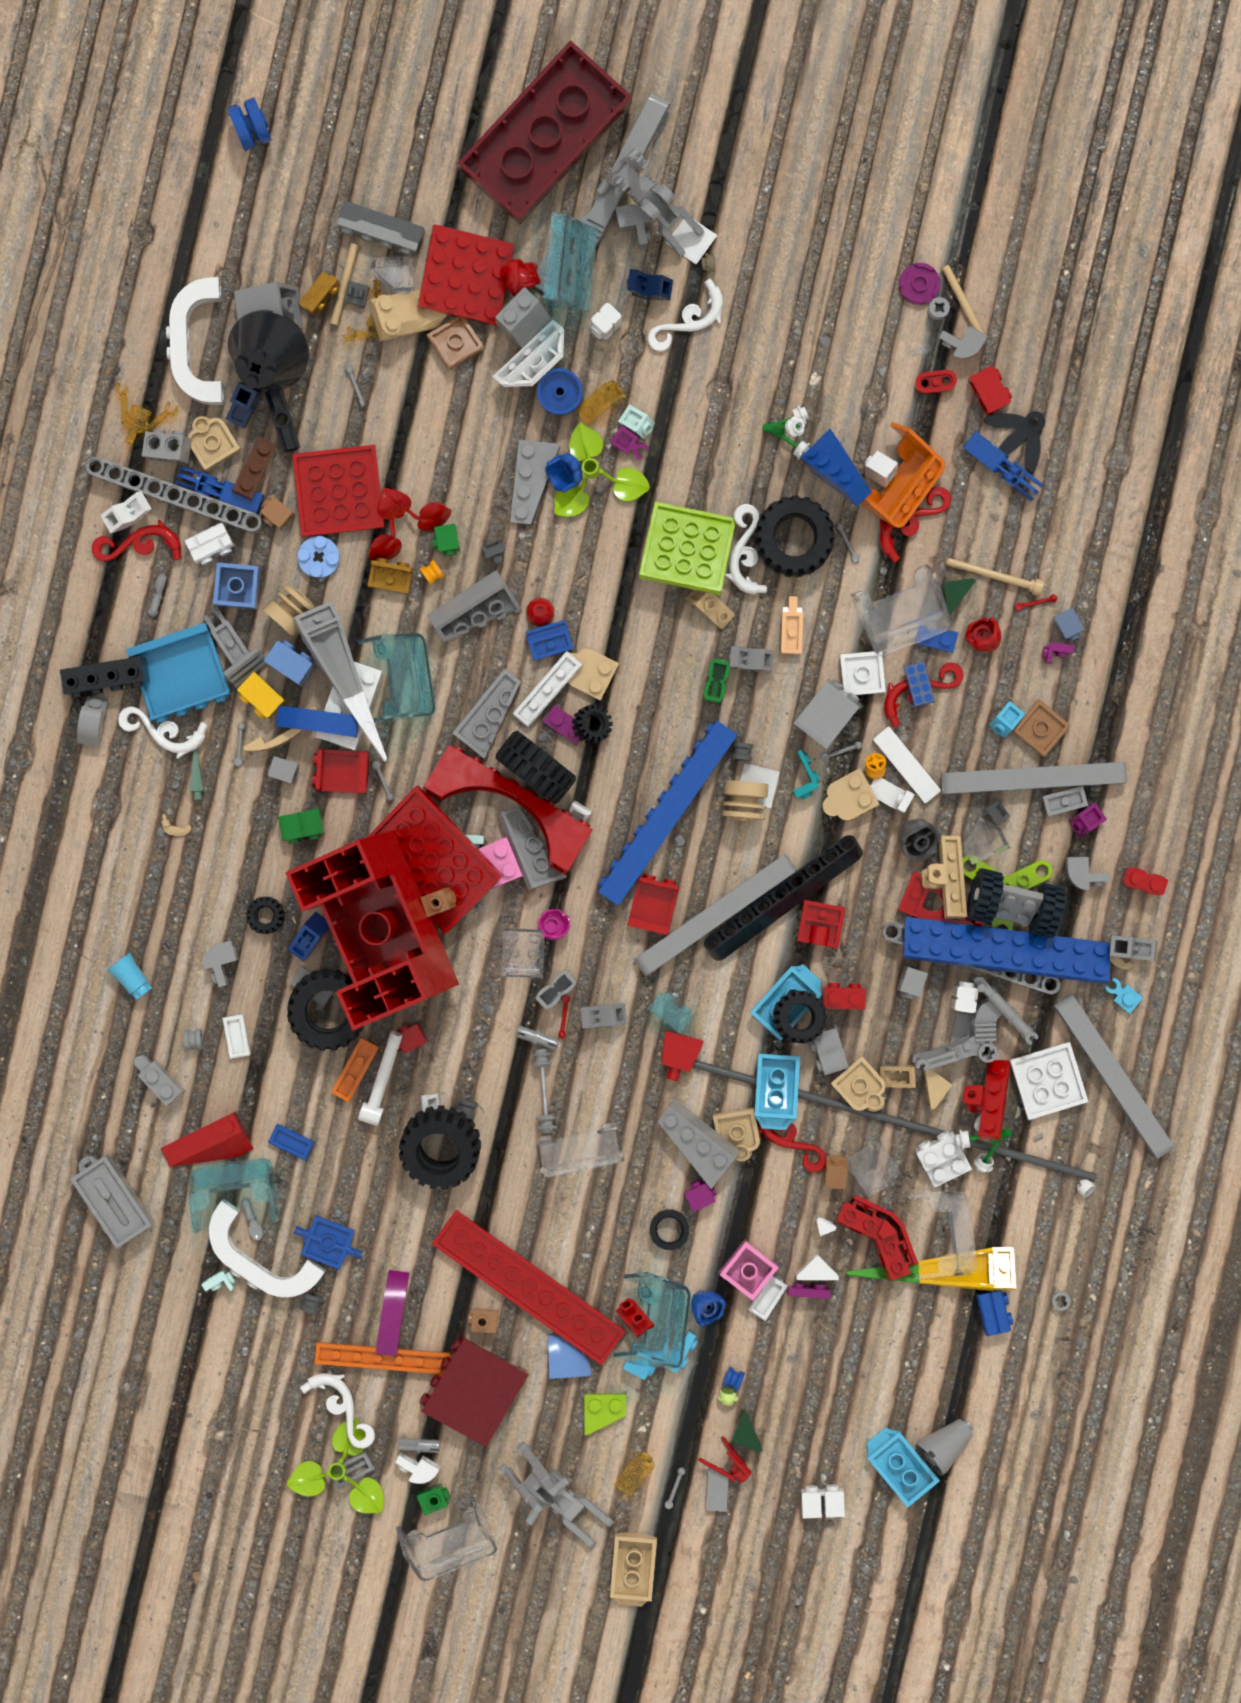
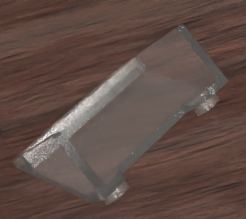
(904, 616)

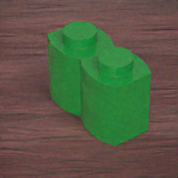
(717, 675)
(301, 825)

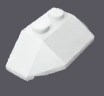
(534, 358)

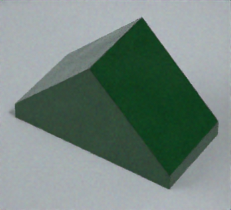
(955, 591)
(745, 1434)

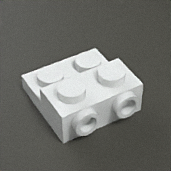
(943, 1158)

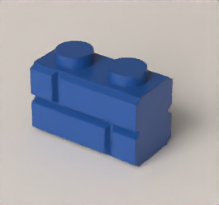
(994, 1312)

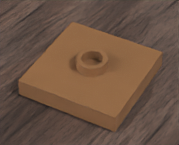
(455, 342)
(1041, 728)

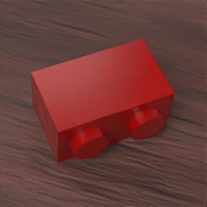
(990, 390)

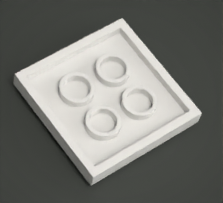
(1048, 1080)

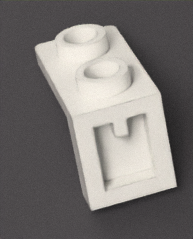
(891, 794)

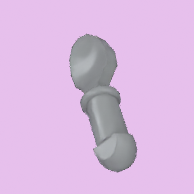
(159, 586)
(255, 1229)

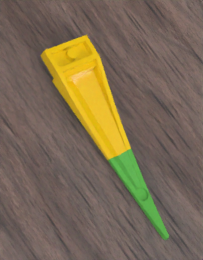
(993, 1272)

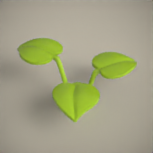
(584, 445)
(309, 1480)

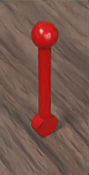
(1019, 606)
(566, 999)

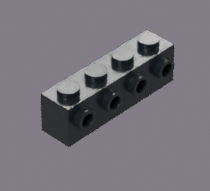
(104, 675)

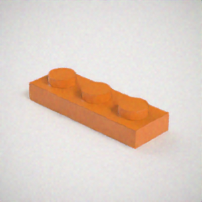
(355, 1069)

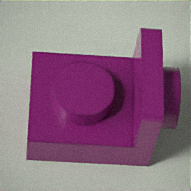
(1059, 649)
(1087, 820)

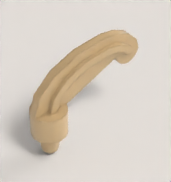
(173, 830)
(1117, 961)

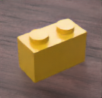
(261, 695)

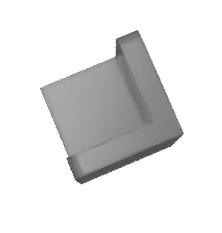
(283, 770)

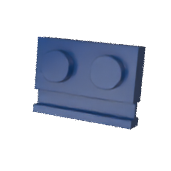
(549, 640)

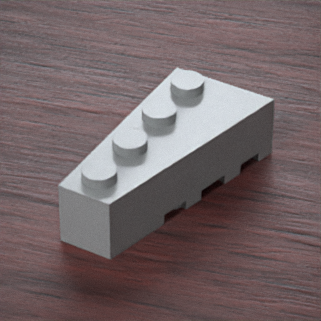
(698, 1142)

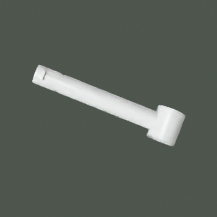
(371, 1111)

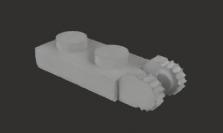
(227, 637)

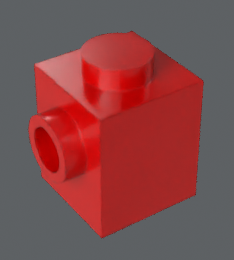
(412, 1038)

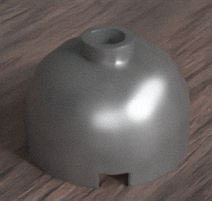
(918, 839)

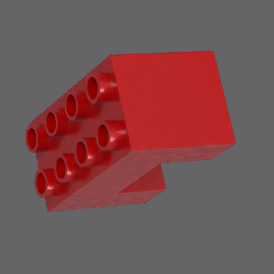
(376, 925)

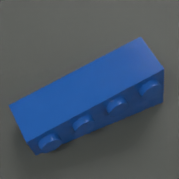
(834, 466)

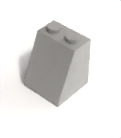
(274, 296)
(522, 318)
(828, 713)

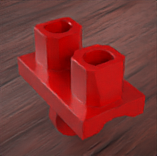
(634, 1317)

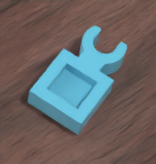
(1125, 997)

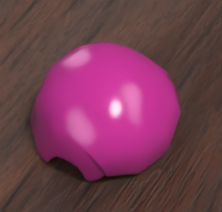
(554, 924)

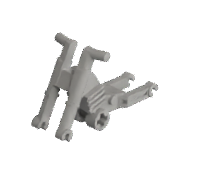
(652, 199)
(983, 1031)
(550, 1490)

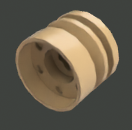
(291, 606)
(745, 800)

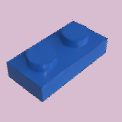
(944, 641)

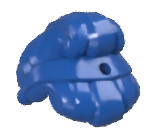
(564, 472)
(699, 1304)

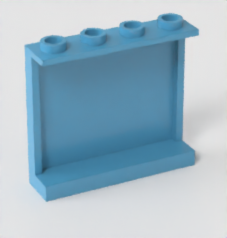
(181, 673)

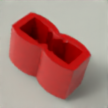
(1148, 883)

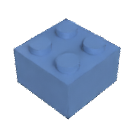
(237, 586)
(290, 663)

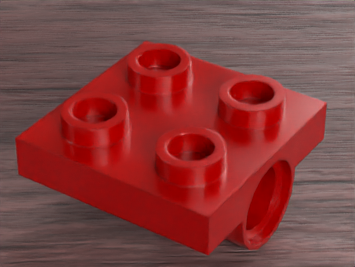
(821, 924)

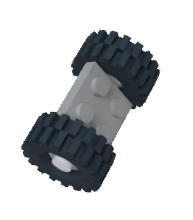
(1037, 909)

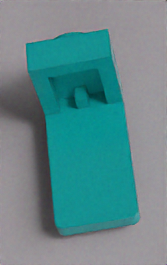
(805, 791)

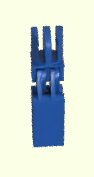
(995, 458)
(226, 494)

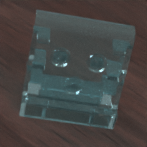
(569, 264)

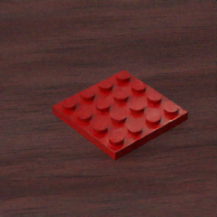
(464, 275)
(337, 490)

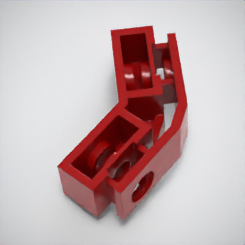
(881, 1233)

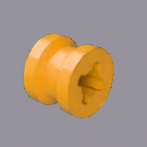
(432, 572)
(878, 761)

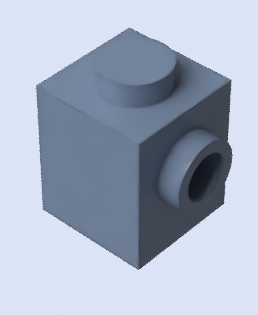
(1068, 624)

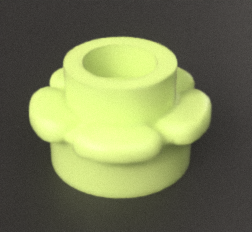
(727, 1396)

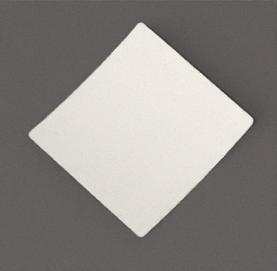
(693, 244)
(761, 775)

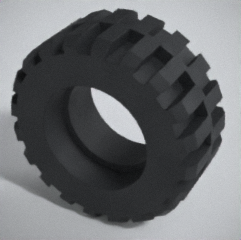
(799, 508)
(535, 767)
(298, 1011)
(440, 1172)

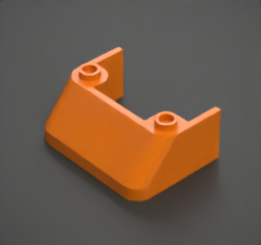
(913, 480)

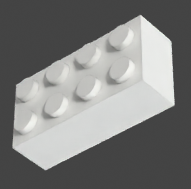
(370, 682)

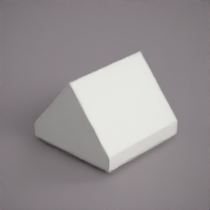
(579, 811)
(429, 1100)
(824, 1226)

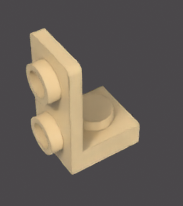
(711, 607)

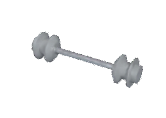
(546, 1119)

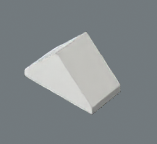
(816, 1269)

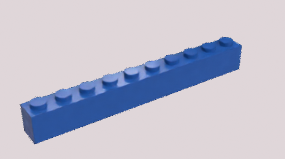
(665, 816)

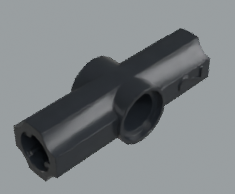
(286, 432)

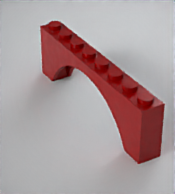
(460, 774)

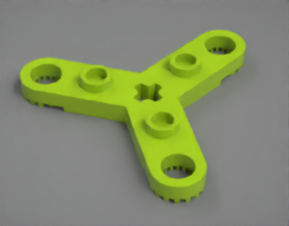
(1023, 878)

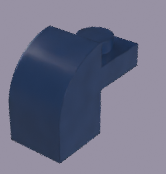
(649, 286)
(243, 404)

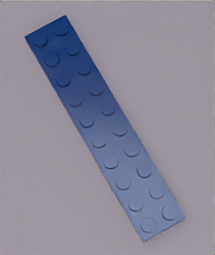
(1006, 950)

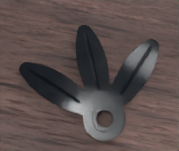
(1024, 431)

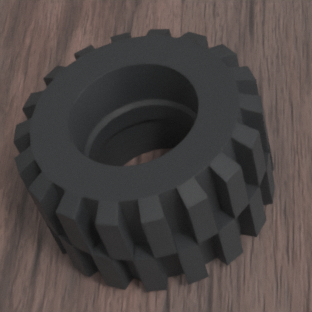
(817, 1022)

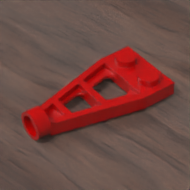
(913, 903)

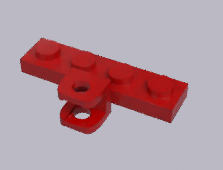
(990, 1100)

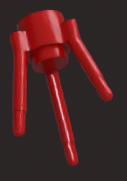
(739, 1468)

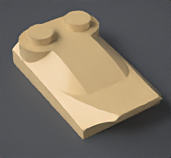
(399, 315)
(633, 1568)

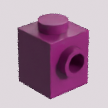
(700, 1195)

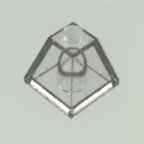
(395, 272)
(873, 1168)

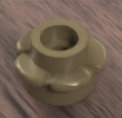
(709, 263)

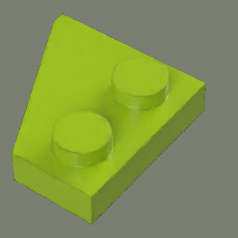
(602, 1410)

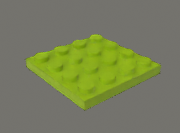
(687, 548)

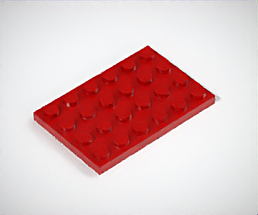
(439, 855)

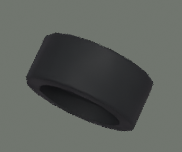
(674, 1244)

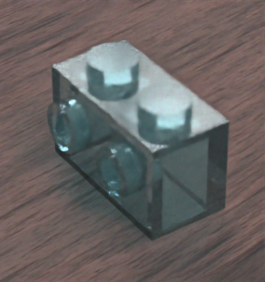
(674, 1015)

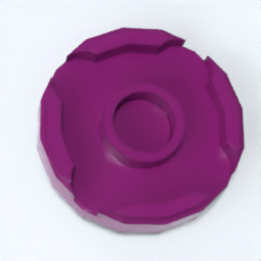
(919, 283)

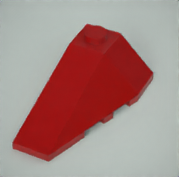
(213, 1142)

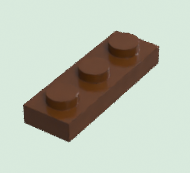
(254, 468)

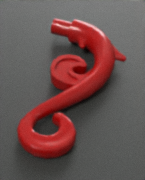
(886, 529)
(135, 538)
(890, 705)
(787, 1142)

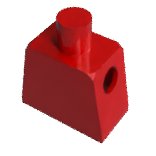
(679, 1053)

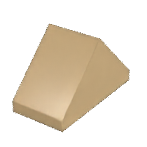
(898, 1076)
(935, 1087)

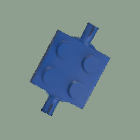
(328, 1242)

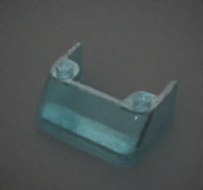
(407, 674)
(229, 1176)
(669, 1311)

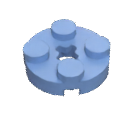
(321, 545)

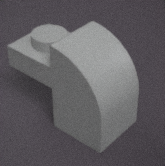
(630, 218)
(969, 346)
(751, 659)
(91, 721)
(1078, 873)
(1133, 948)
(217, 957)
(603, 1015)

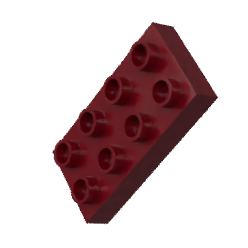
(545, 132)

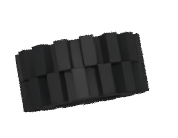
(581, 726)
(252, 915)

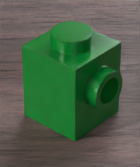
(446, 540)
(433, 1498)

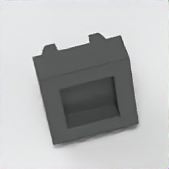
(356, 294)
(493, 550)
(997, 812)

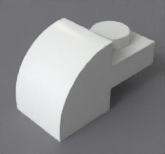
(421, 1471)

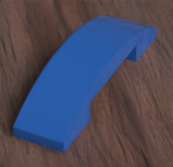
(317, 721)

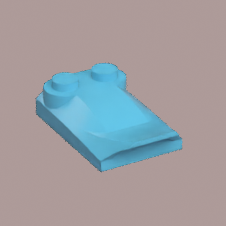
(794, 979)
(776, 1090)
(900, 1465)

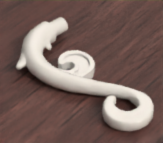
(716, 301)
(735, 576)
(159, 734)
(335, 1381)

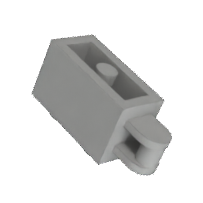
(158, 1079)

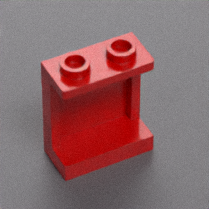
(341, 771)
(653, 904)

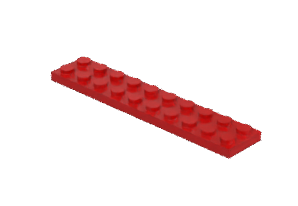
(528, 1287)

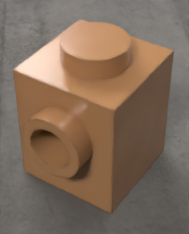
(276, 513)
(438, 901)
(835, 1172)
(483, 1320)

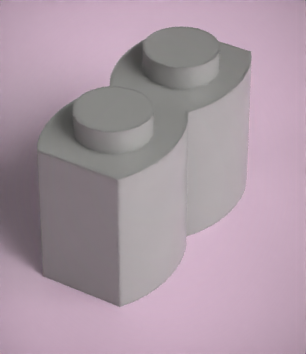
(551, 993)
(829, 1052)

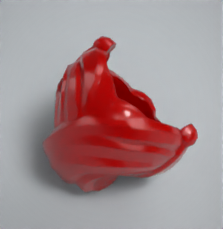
(520, 276)
(991, 631)

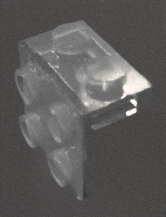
(522, 953)

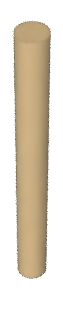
(344, 284)
(961, 298)

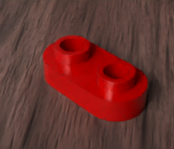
(934, 379)

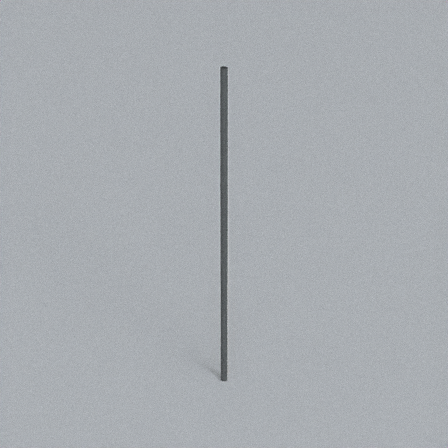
(904, 1123)

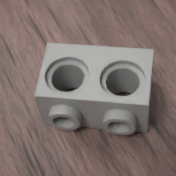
(166, 451)
(911, 982)

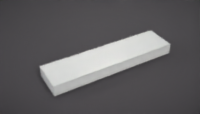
(547, 689)
(906, 765)

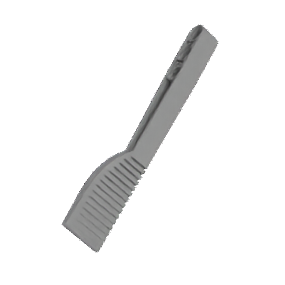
(606, 204)

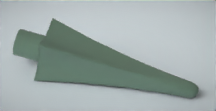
(196, 783)

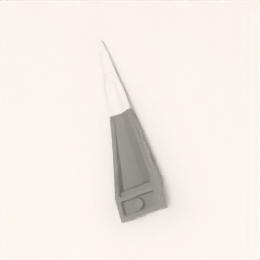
(328, 644)

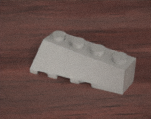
(474, 607)

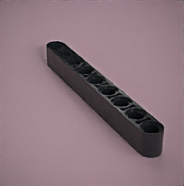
(783, 898)

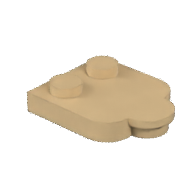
(212, 441)
(594, 674)
(850, 797)
(861, 1086)
(740, 1130)

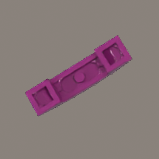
(392, 1313)

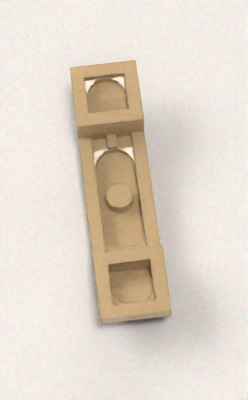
(260, 744)

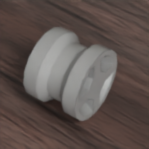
(935, 312)
(193, 1039)

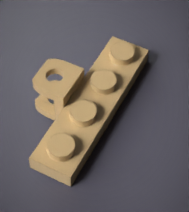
(949, 877)

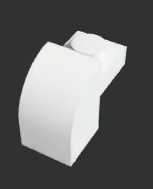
(126, 513)

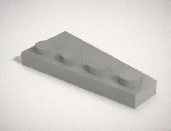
(530, 478)
(484, 718)
(528, 849)

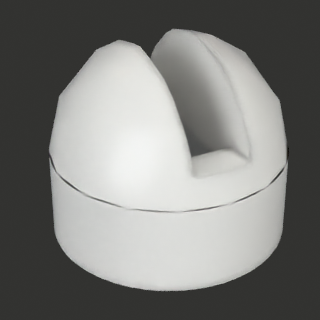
(1085, 1188)

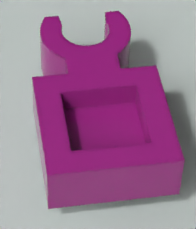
(626, 440)

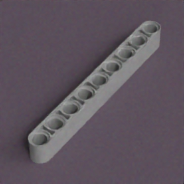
(164, 495)
(1033, 778)
(715, 914)
(1019, 978)
(1113, 1076)

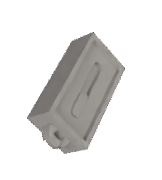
(111, 1199)

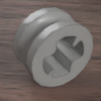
(1054, 1301)

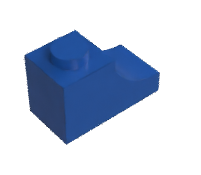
(309, 936)

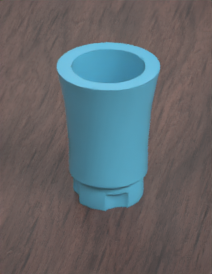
(130, 976)

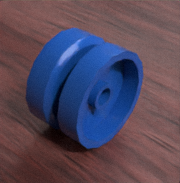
(249, 124)
(548, 387)

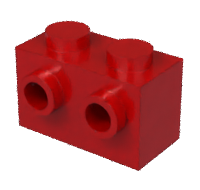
(844, 997)

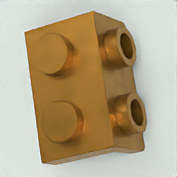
(316, 297)
(390, 576)

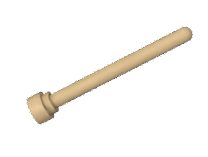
(1033, 586)

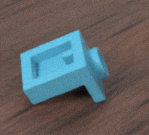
(1006, 719)

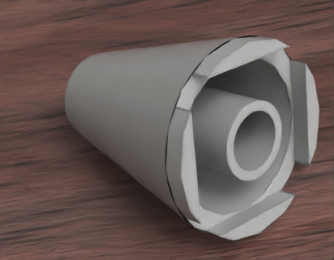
(945, 1445)

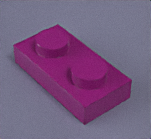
(562, 723)
(799, 1289)

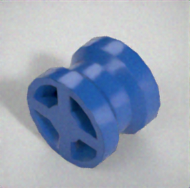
(733, 1378)

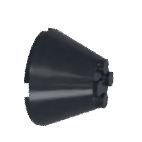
(268, 350)

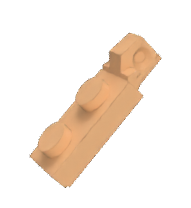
(792, 628)

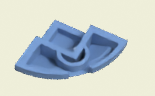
(566, 1359)

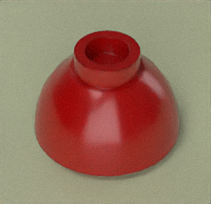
(540, 612)

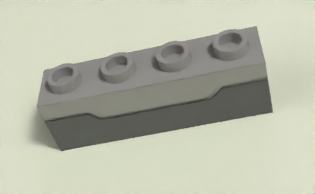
(381, 228)

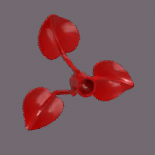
(394, 505)

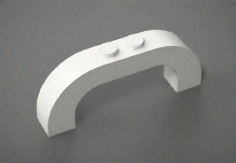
(190, 297)
(248, 1268)

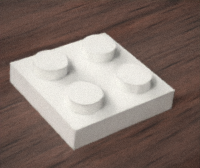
(862, 673)

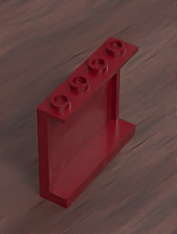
(472, 1390)

